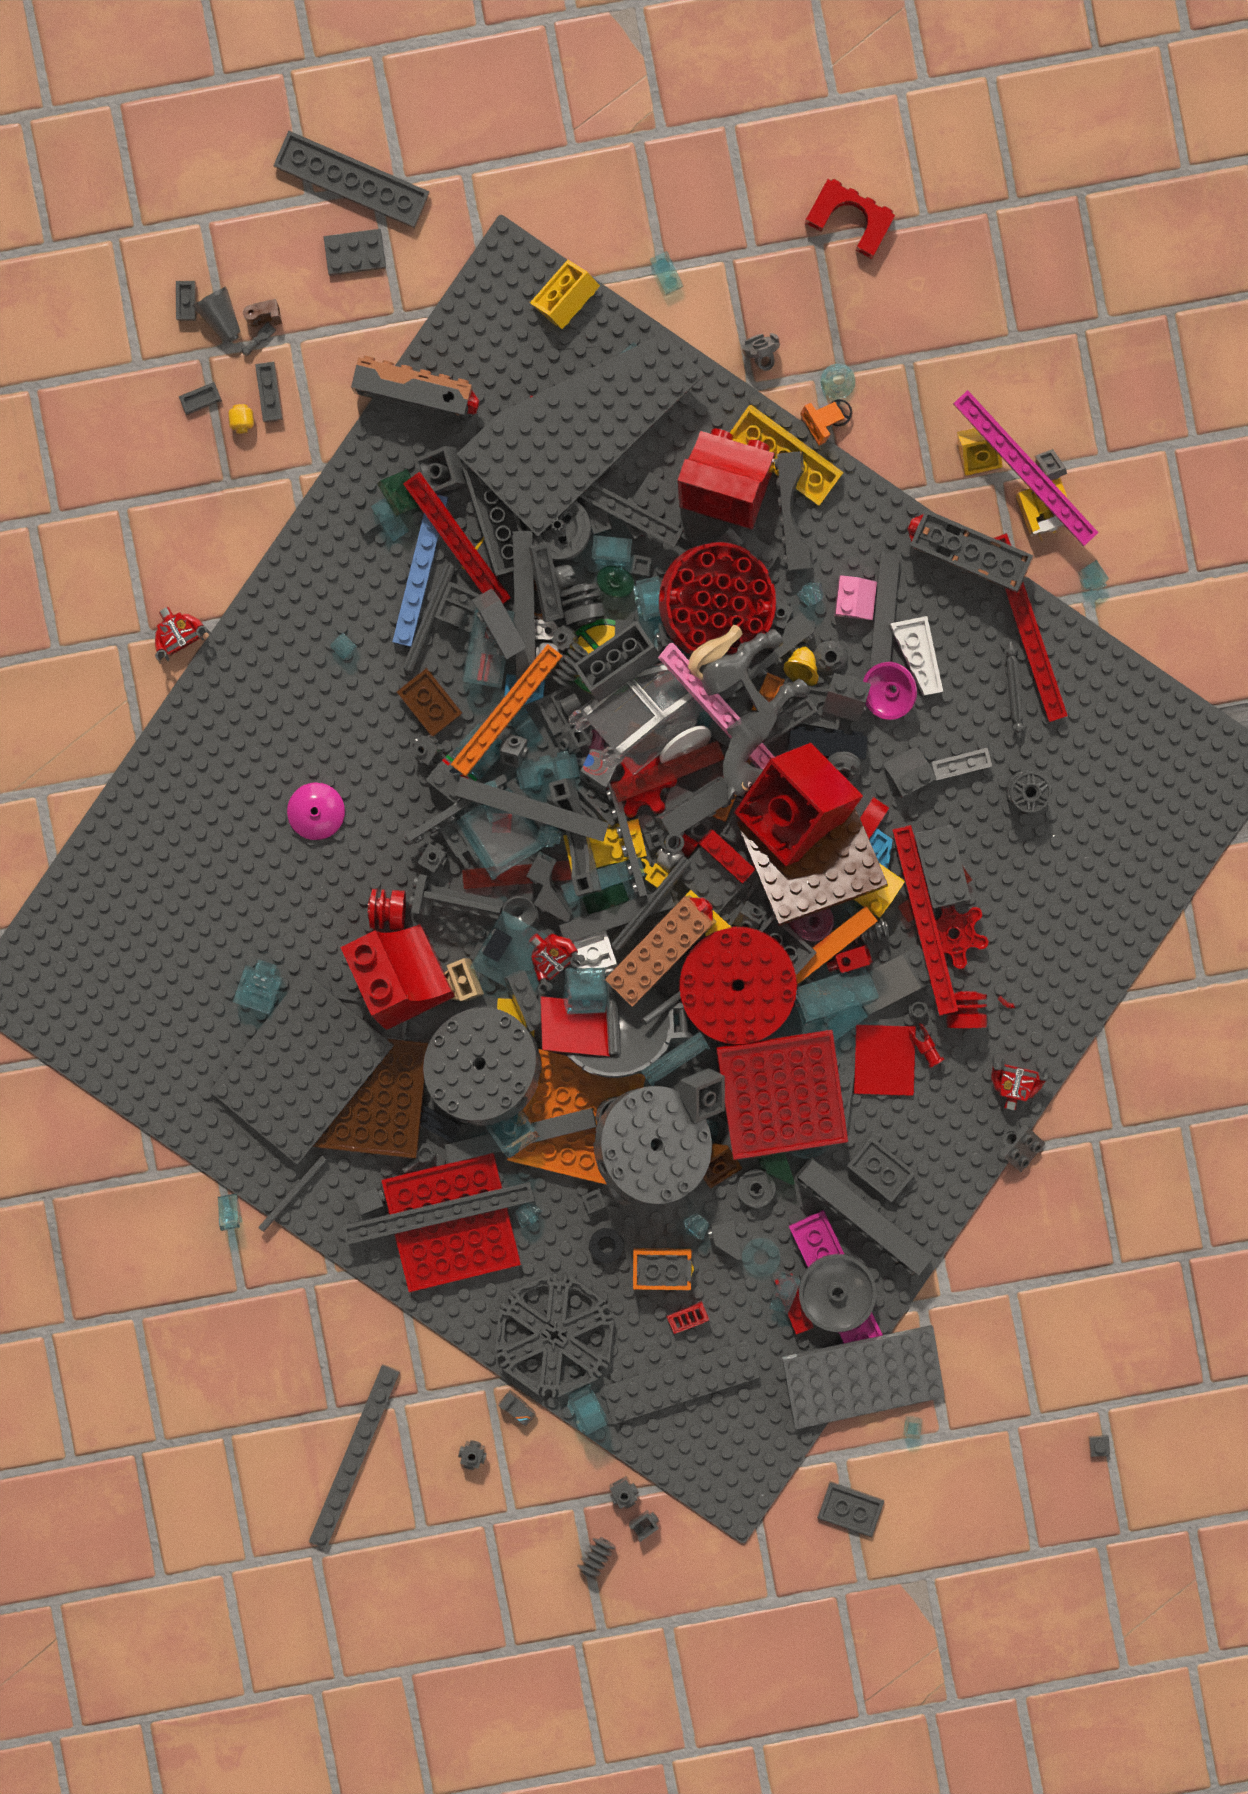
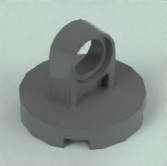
(760, 347)

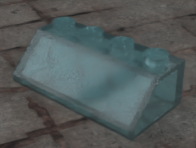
(835, 995)

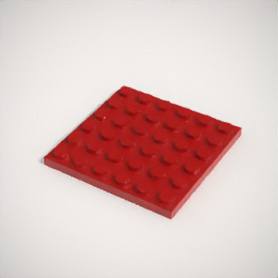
(782, 1094)
(458, 1246)

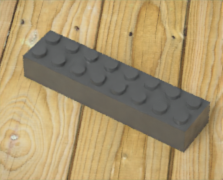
(865, 1216)

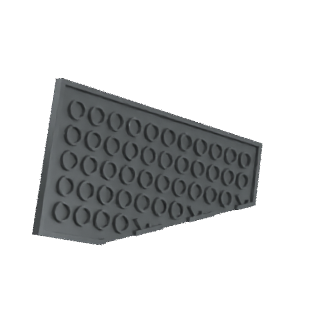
(568, 436)

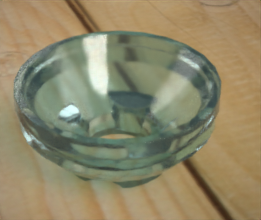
(833, 390)

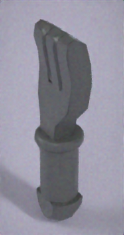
(263, 334)

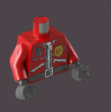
(176, 633)
(551, 957)
(1016, 1082)

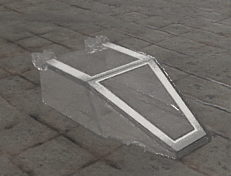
(640, 717)

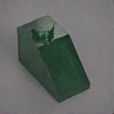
(606, 898)
(777, 1166)

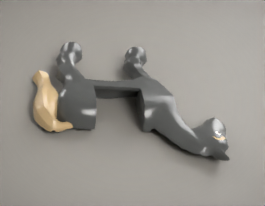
(723, 671)

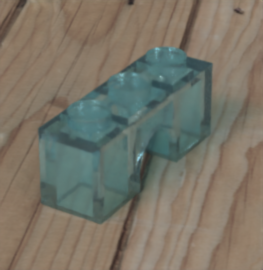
(532, 773)

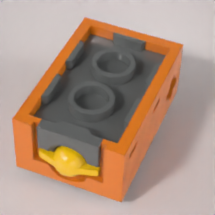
(662, 1269)

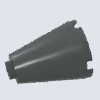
(219, 314)

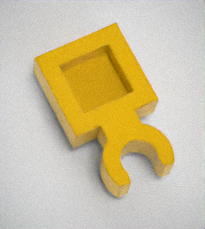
(655, 874)

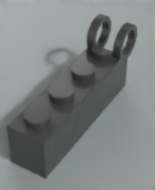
(691, 810)

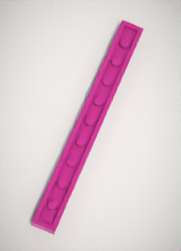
(1025, 468)

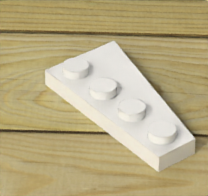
(918, 649)

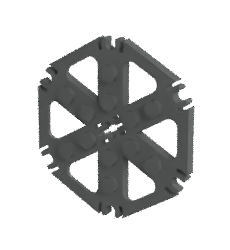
(551, 1351)

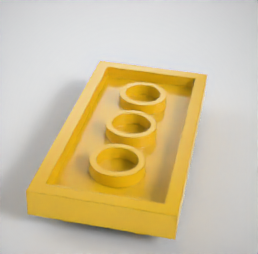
(610, 850)

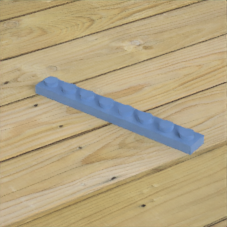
(417, 581)

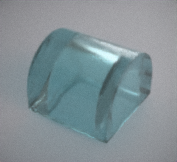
(343, 646)
(912, 1427)

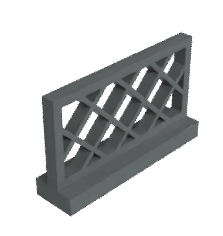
(464, 901)

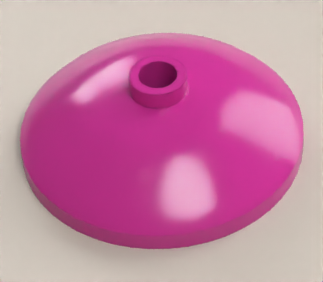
(882, 699)
(329, 816)

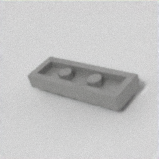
(961, 764)

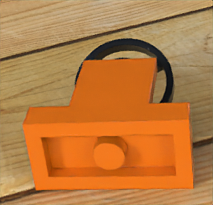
(820, 419)

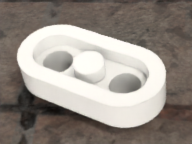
(540, 627)

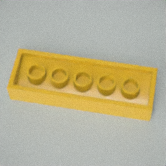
(818, 473)

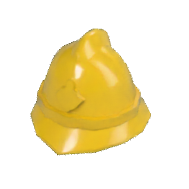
(802, 666)

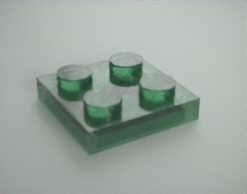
(397, 494)

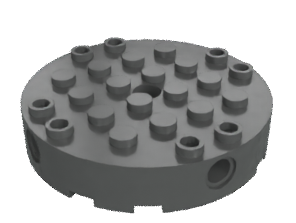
(455, 1062)
(625, 1149)

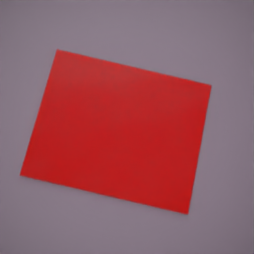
(572, 1032)
(884, 1060)

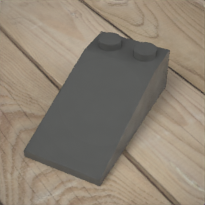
(898, 978)

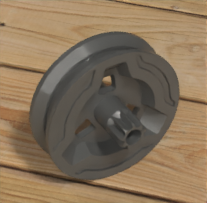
(576, 533)

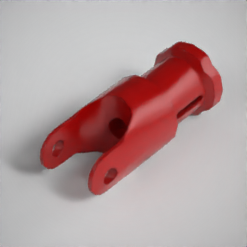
(927, 1047)

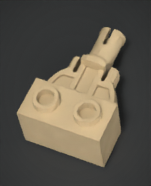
(463, 980)

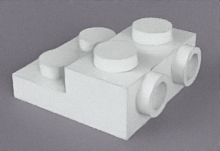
(596, 951)

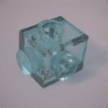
(1093, 577)

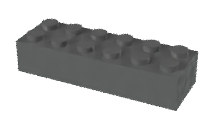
(496, 523)

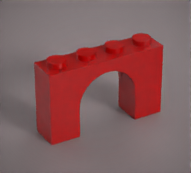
(834, 196)

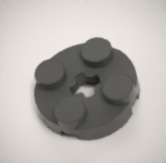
(761, 1178)

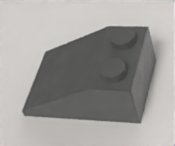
(795, 946)

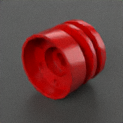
(387, 909)
(968, 1011)

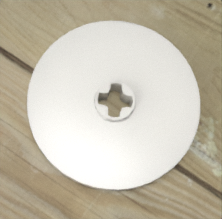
(686, 742)

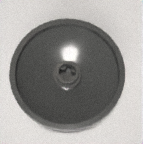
(837, 1292)

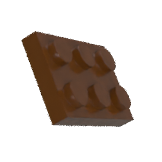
(429, 702)

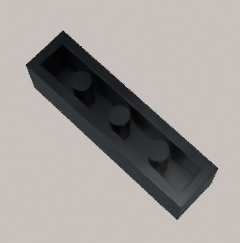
(829, 742)

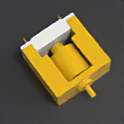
(1033, 507)

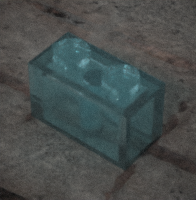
(611, 550)

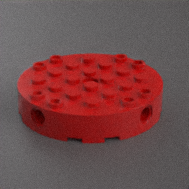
(711, 572)
(730, 1013)

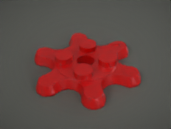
(649, 798)
(967, 936)

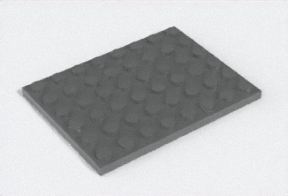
(301, 1068)

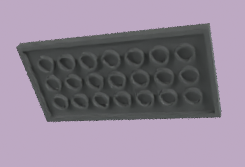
(863, 1377)

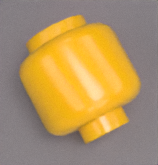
(241, 418)

